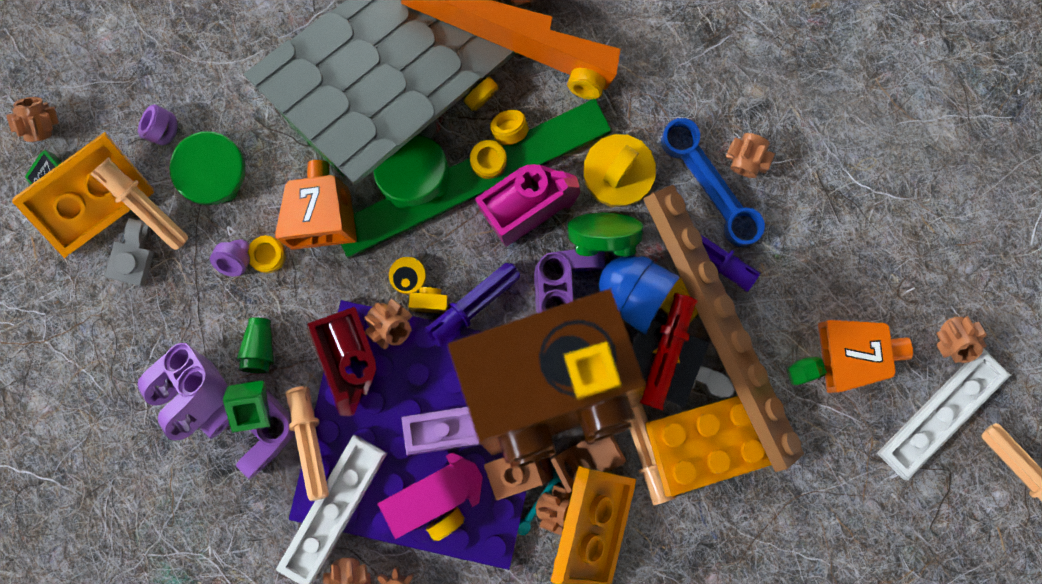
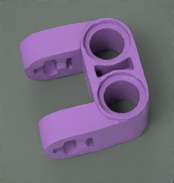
(562, 288)
(196, 381)
(266, 448)

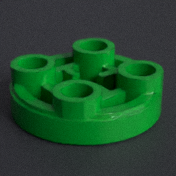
(207, 168)
(414, 173)
(605, 233)

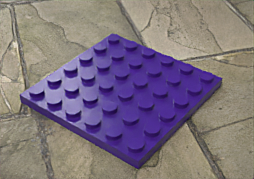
(409, 382)

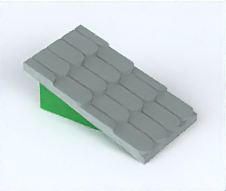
(372, 79)

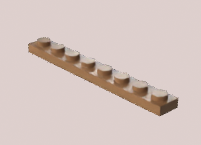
(724, 328)

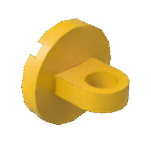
(619, 170)

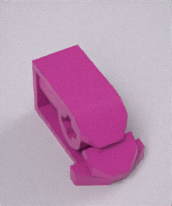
(517, 210)
(433, 496)

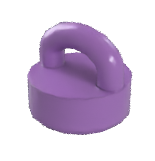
(154, 123)
(231, 257)

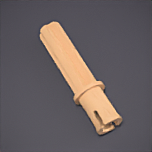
(127, 191)
(304, 424)
(646, 457)
(1015, 458)

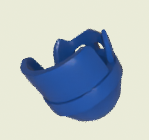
(637, 288)

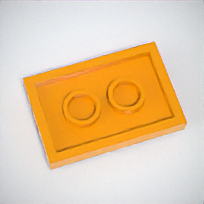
(71, 203)
(705, 446)
(593, 528)

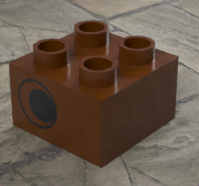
(522, 385)

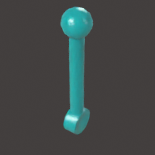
(524, 525)

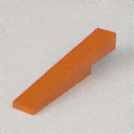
(523, 33)

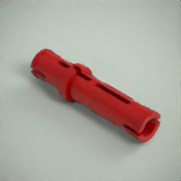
(668, 351)

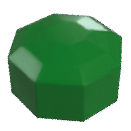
(806, 370)

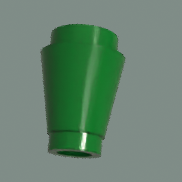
(256, 347)

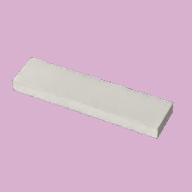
(943, 415)
(331, 515)

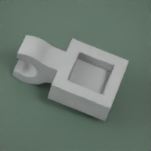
(130, 260)

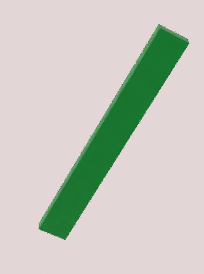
(538, 147)

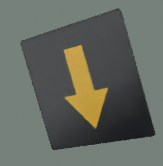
(686, 368)

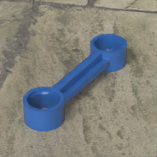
(712, 182)

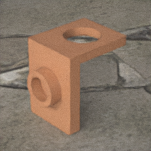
(597, 455)
(510, 481)

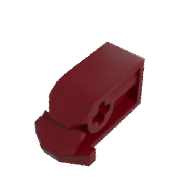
(337, 342)

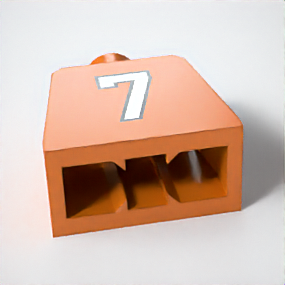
(316, 210)
(859, 353)

